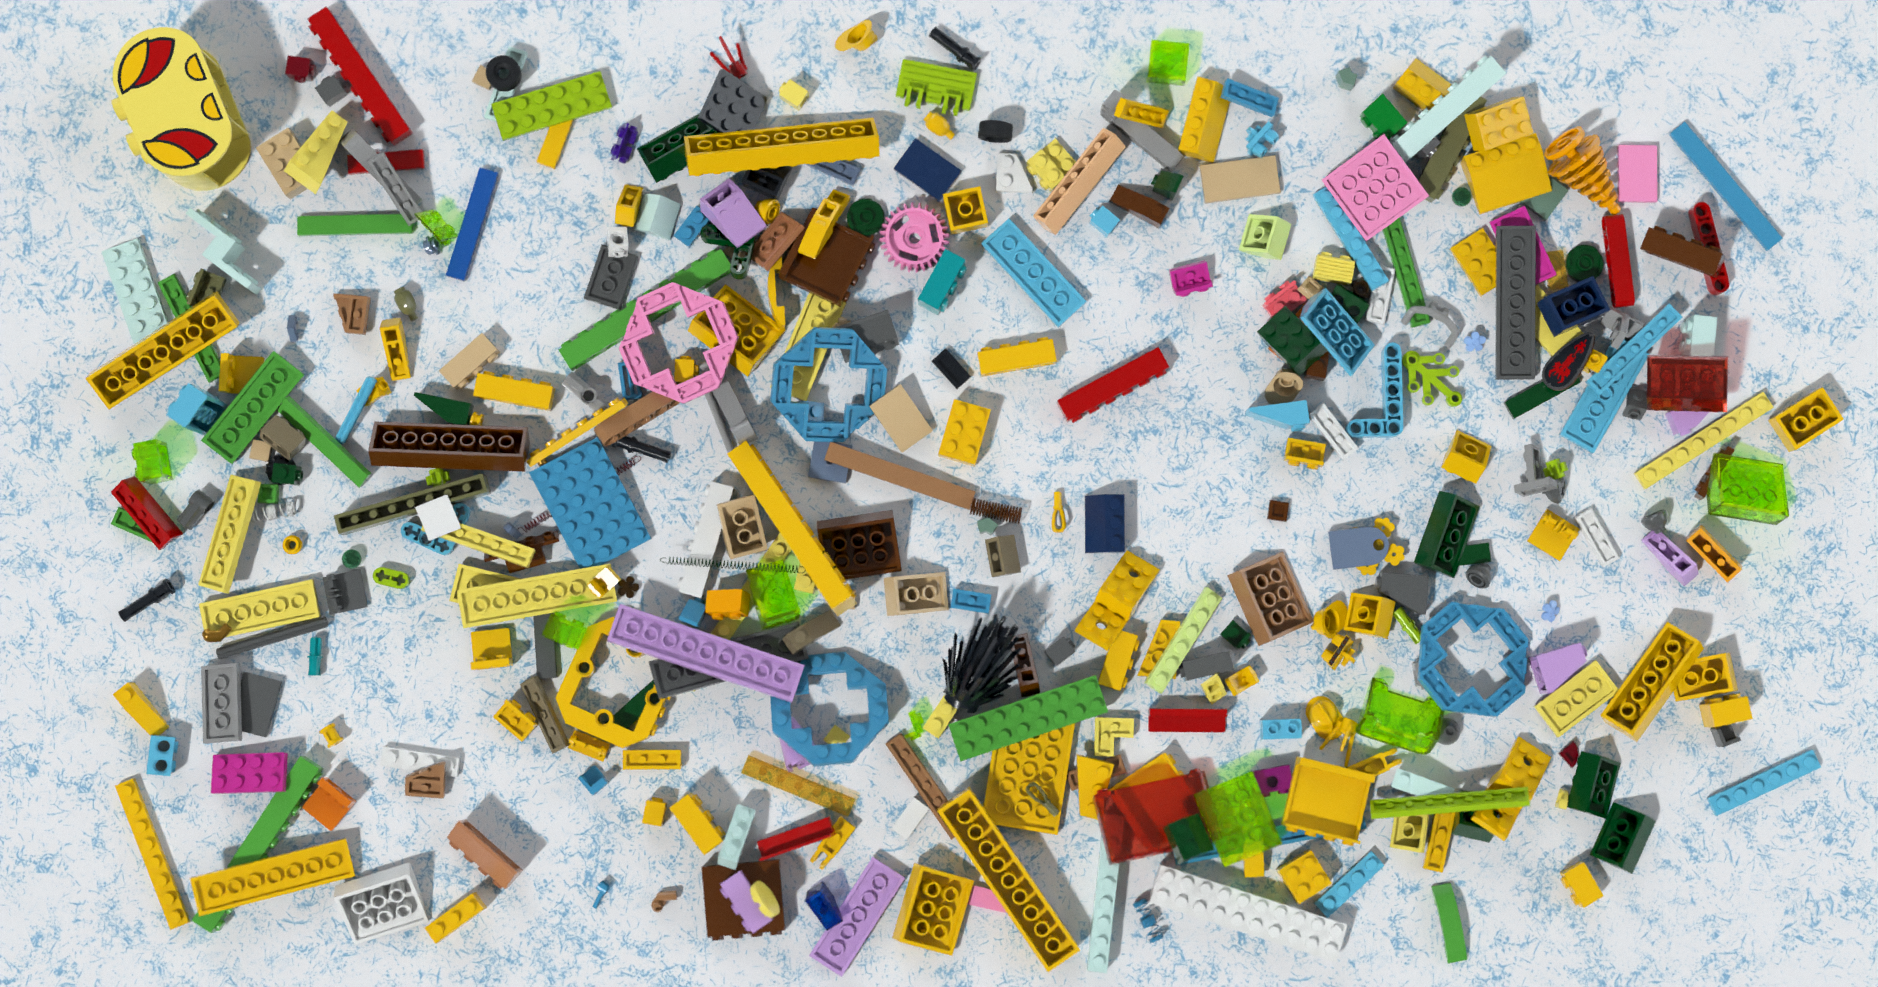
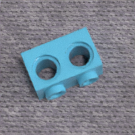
(1280, 729)
(156, 755)

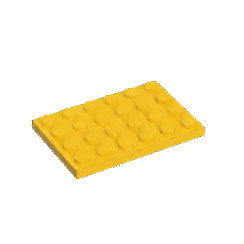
(1012, 767)

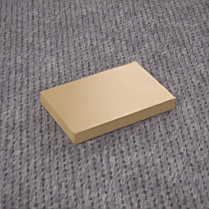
(900, 418)

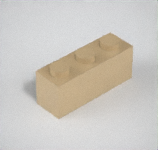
(469, 362)

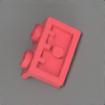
(1288, 297)

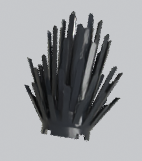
(976, 677)

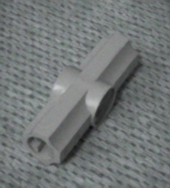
(579, 387)

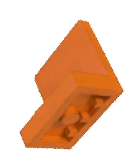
(328, 803)

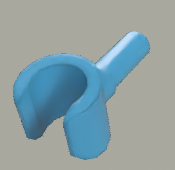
(602, 887)

